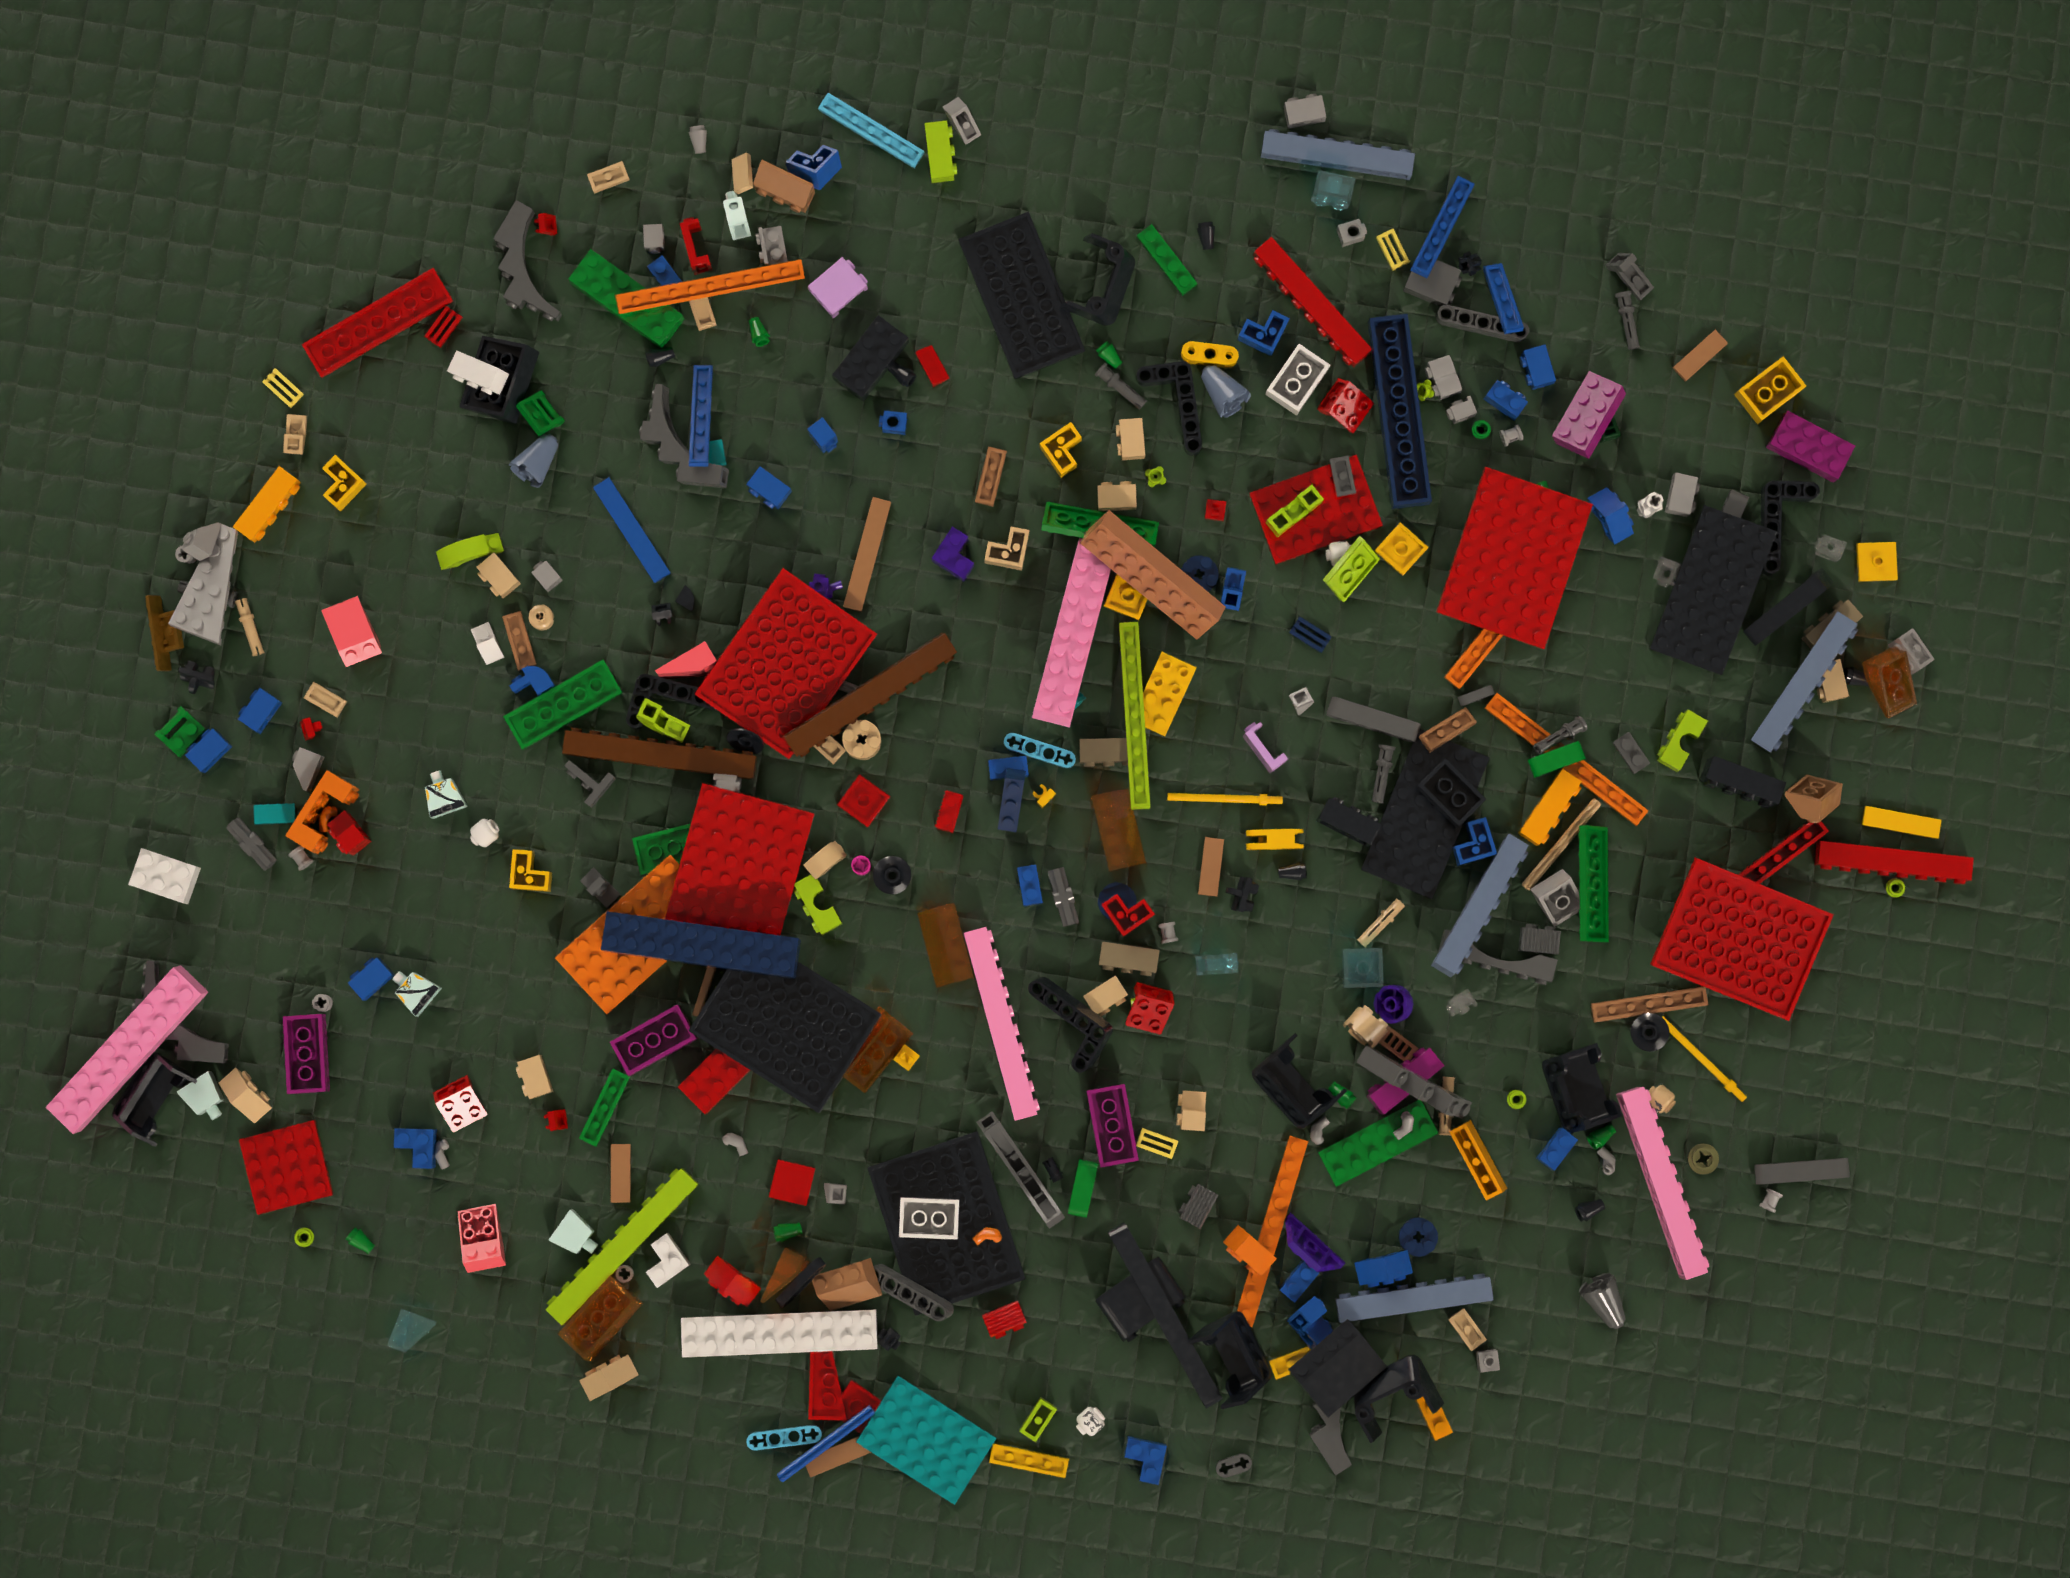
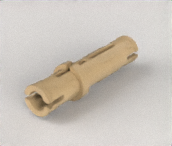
(249, 626)
(1397, 906)
(1448, 1084)

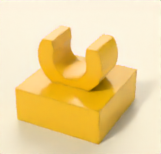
(1045, 797)
(906, 1057)

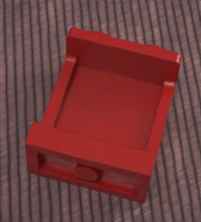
(698, 264)

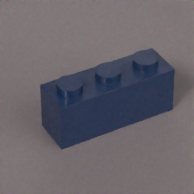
(1011, 800)

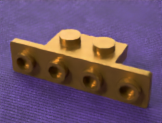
(164, 637)

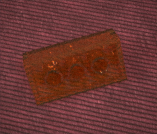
(1118, 830)
(945, 945)
(878, 1051)
(600, 1318)

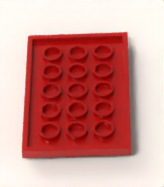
(1329, 522)

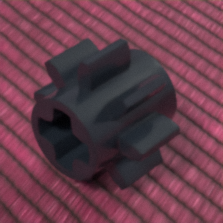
(1469, 263)
(889, 1339)

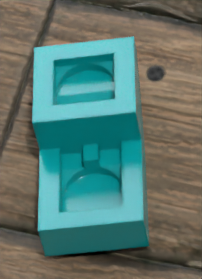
(274, 813)

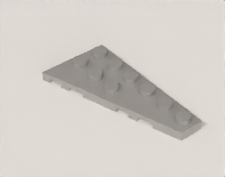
(207, 593)

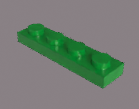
(1166, 260)
(604, 1107)

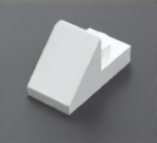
(487, 643)

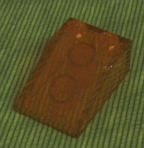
(1890, 681)
(787, 1268)

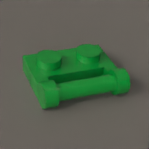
(537, 416)
(185, 736)

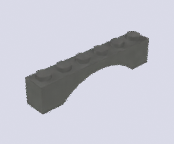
(1537, 967)

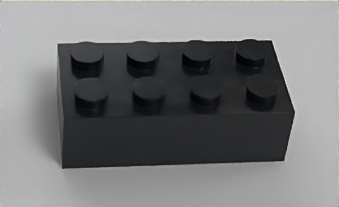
(870, 358)
(1742, 781)

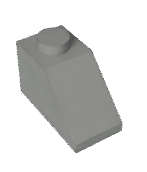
(962, 120)
(201, 541)
(307, 767)

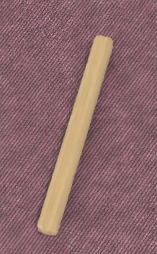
(1561, 844)

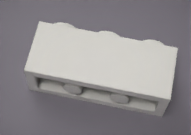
(477, 373)

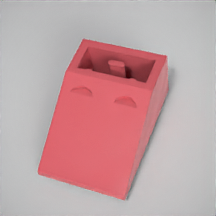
(481, 1238)

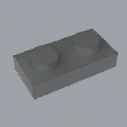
(1342, 476)
(1631, 753)

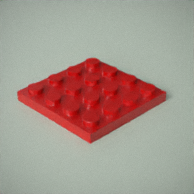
(286, 1167)

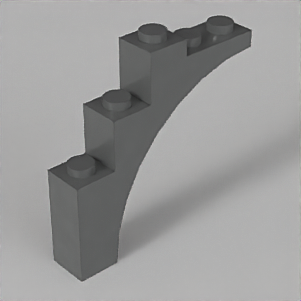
(512, 237)
(672, 450)
(190, 1045)
(1414, 1084)
(1020, 1169)
(1329, 1441)

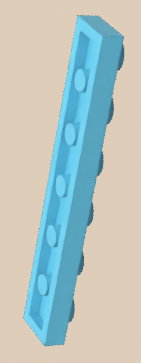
(871, 130)

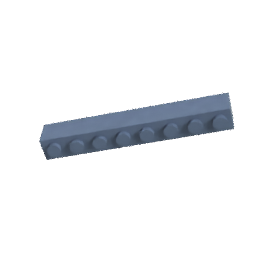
(1337, 155)
(1804, 682)
(1480, 905)
(1414, 1299)

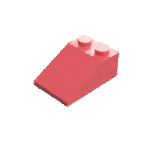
(352, 631)
(693, 663)

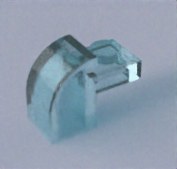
(1217, 964)

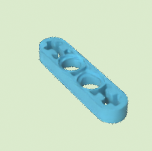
(1040, 747)
(784, 1439)

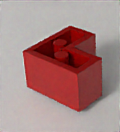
(348, 833)
(1124, 918)
(731, 1282)

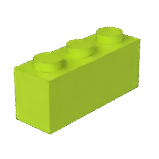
(940, 151)

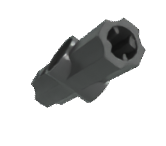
(251, 843)
(1063, 896)

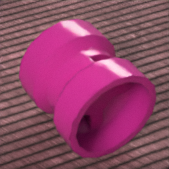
(861, 865)

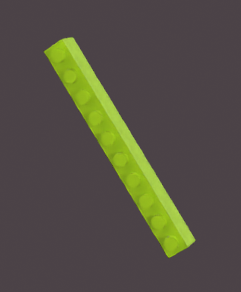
(618, 1250)

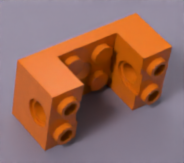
(300, 829)

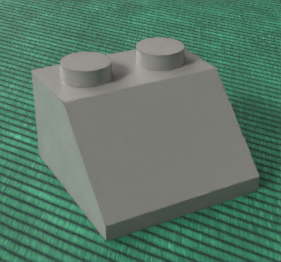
(1557, 897)

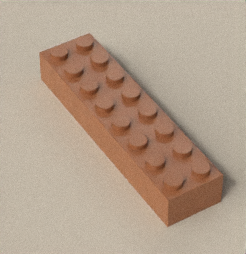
(1153, 575)

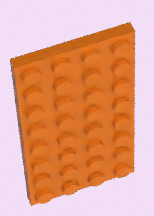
(613, 976)

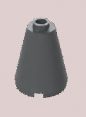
(1605, 1299)

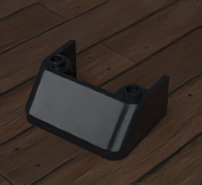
(1106, 309)
(1290, 1089)
(146, 1095)
(1240, 1354)
(1402, 1374)

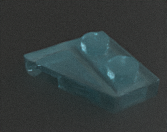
(409, 1330)

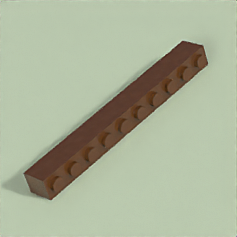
(870, 694)
(660, 755)

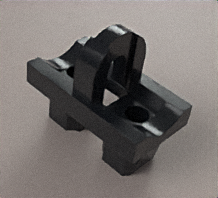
(196, 679)
(1240, 900)

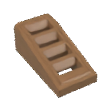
(1401, 1039)

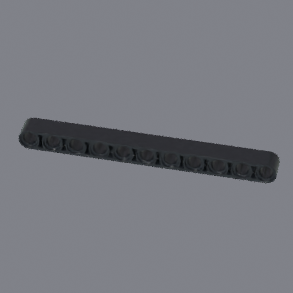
(1165, 1315)

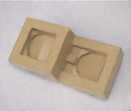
(295, 434)

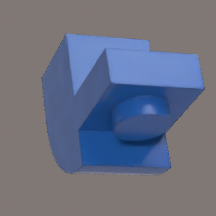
(1233, 588)
(533, 676)

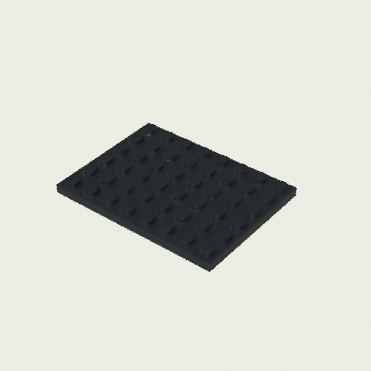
(787, 1029)
(949, 1266)

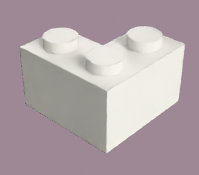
(671, 1262)

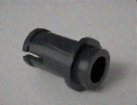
(1053, 1170)

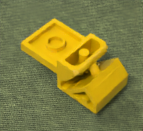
(1165, 692)

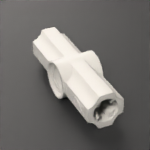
(1650, 505)

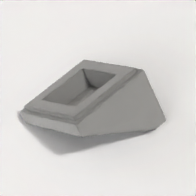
(1301, 700)
(835, 1193)

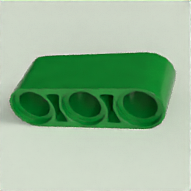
(1556, 759)
(1082, 1188)

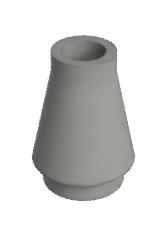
(698, 138)

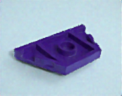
(1310, 1247)

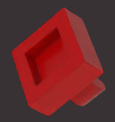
(547, 224)
(1215, 510)
(309, 728)
(557, 1120)

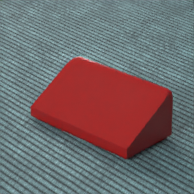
(932, 365)

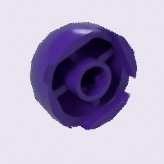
(1393, 1003)

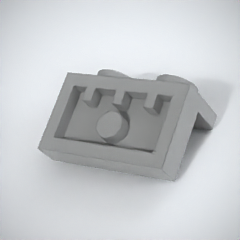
(772, 245)
(1917, 652)

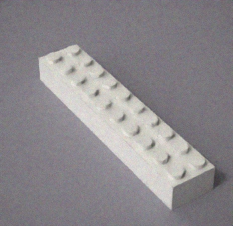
(779, 1333)

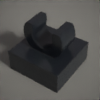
(662, 611)

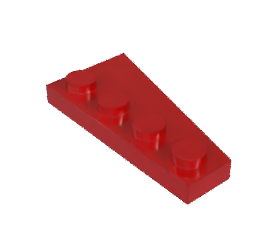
(825, 1389)

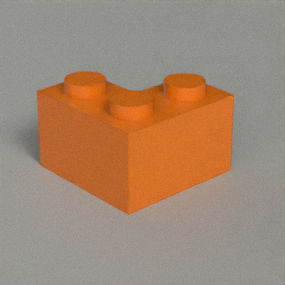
(1245, 1247)

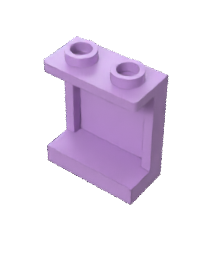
(837, 286)
(1260, 750)

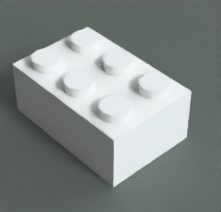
(1297, 379)
(164, 876)
(929, 1218)

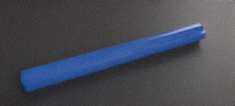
(826, 1443)

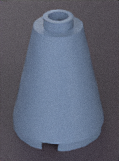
(1224, 391)
(535, 460)

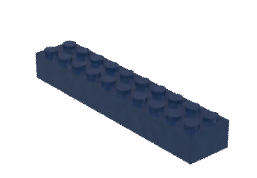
(1399, 411)
(700, 944)

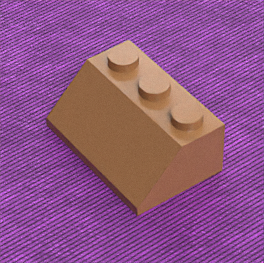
(783, 187)
(1814, 797)
(847, 1285)

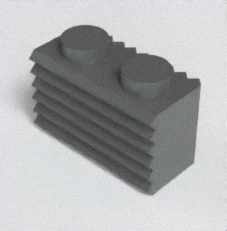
(1539, 940)
(1198, 1205)

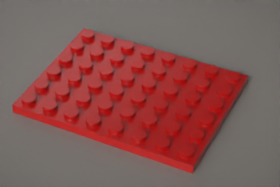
(1514, 558)
(785, 661)
(739, 862)
(1741, 939)

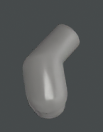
(1407, 1125)
(1316, 1130)
(737, 1141)
(439, 1154)
(1608, 1160)

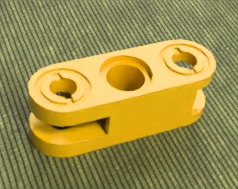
(1199, 358)
(1274, 839)

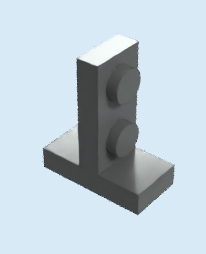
(1630, 274)
(589, 783)
(600, 888)

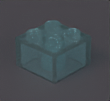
(1332, 190)
(1362, 968)

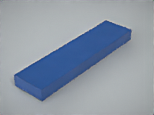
(1503, 298)

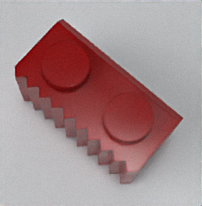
(949, 811)
(1004, 1319)

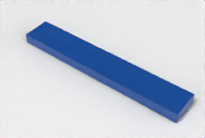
(1442, 227)
(700, 416)
(631, 530)

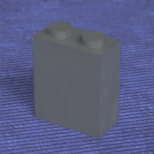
(1437, 287)

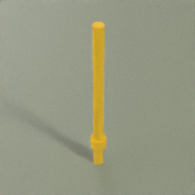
(1262, 799)
(1728, 1084)

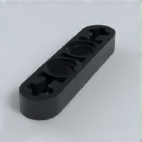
(800, 1282)

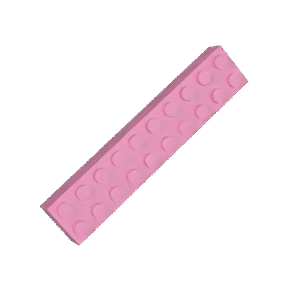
(1072, 638)
(1000, 1023)
(127, 1049)
(1662, 1183)

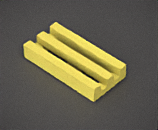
(1385, 235)
(271, 377)
(1141, 1137)

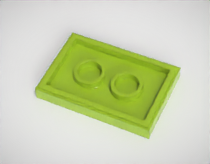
(1351, 569)

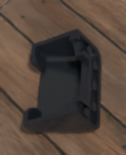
(1578, 1089)
(1126, 1306)

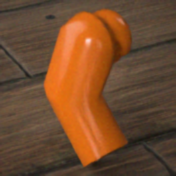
(324, 817)
(987, 1233)

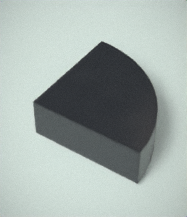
(686, 598)

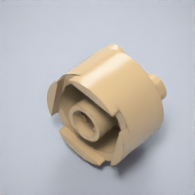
(865, 729)
(1366, 1027)

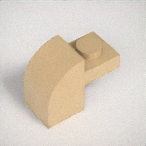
(825, 859)

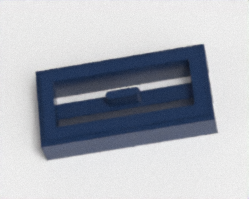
(1315, 629)

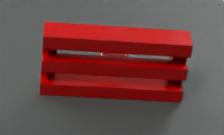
(435, 325)

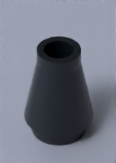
(1206, 234)
(659, 356)
(903, 374)
(1855, 677)
(1293, 871)
(1587, 1210)

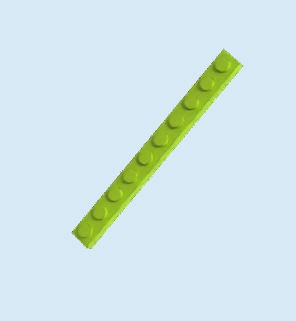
(1134, 715)

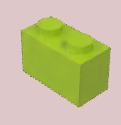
(1038, 1419)

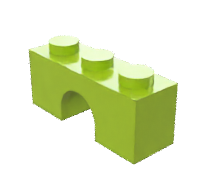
(1294, 511)
(1672, 754)
(823, 919)

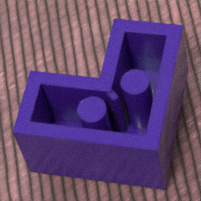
(949, 556)

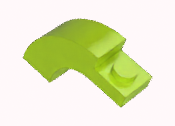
(469, 549)
(661, 722)

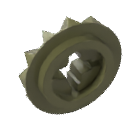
(1711, 1162)

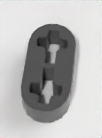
(1476, 695)
(1235, 1469)

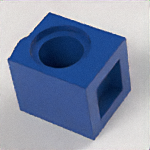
(900, 428)

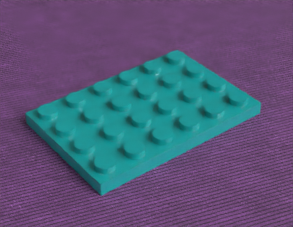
(926, 1439)

